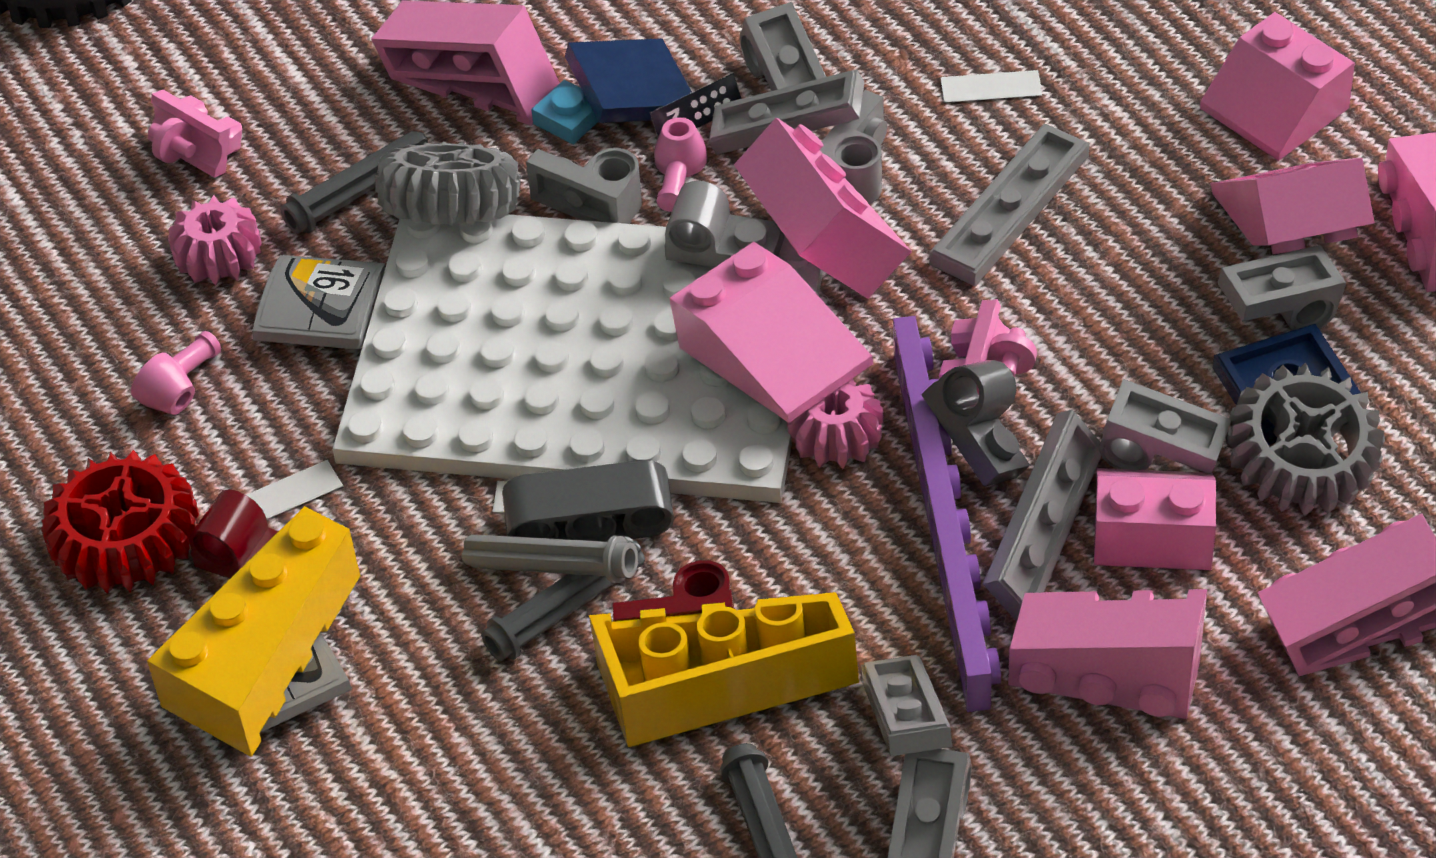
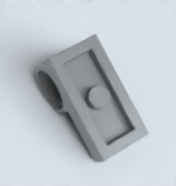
(779, 48)
(858, 147)
(600, 191)
(706, 232)
(1296, 284)
(1155, 423)
(930, 804)

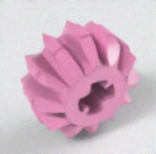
(214, 240)
(839, 426)

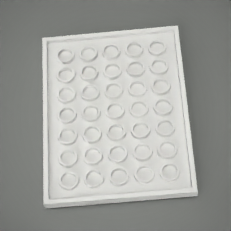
(550, 354)

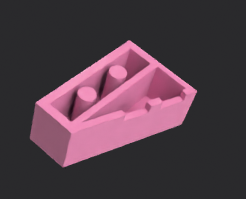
(468, 50)
(1411, 182)
(820, 208)
(1357, 598)
(1110, 651)

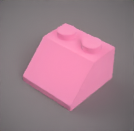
(1279, 86)
(1154, 519)

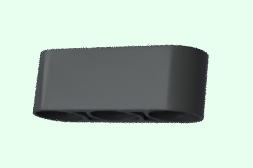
(590, 502)

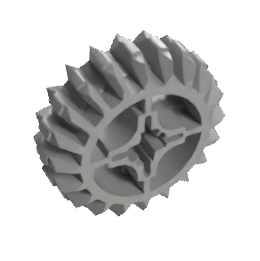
(447, 183)
(1304, 459)

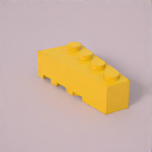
(258, 630)
(721, 662)

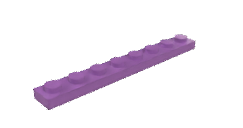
(948, 526)

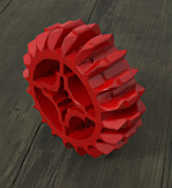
(119, 521)

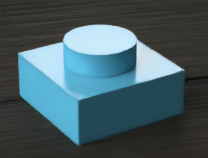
(565, 113)

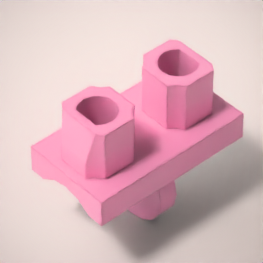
(188, 133)
(990, 339)

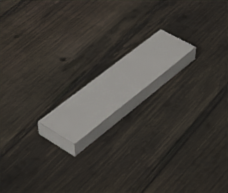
(1009, 204)
(1044, 512)

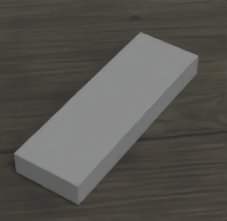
(811, 104)
(906, 705)

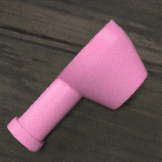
(678, 155)
(164, 379)

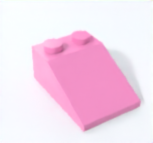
(1298, 203)
(767, 332)

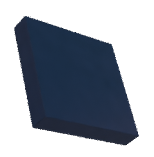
(626, 77)
(1245, 364)

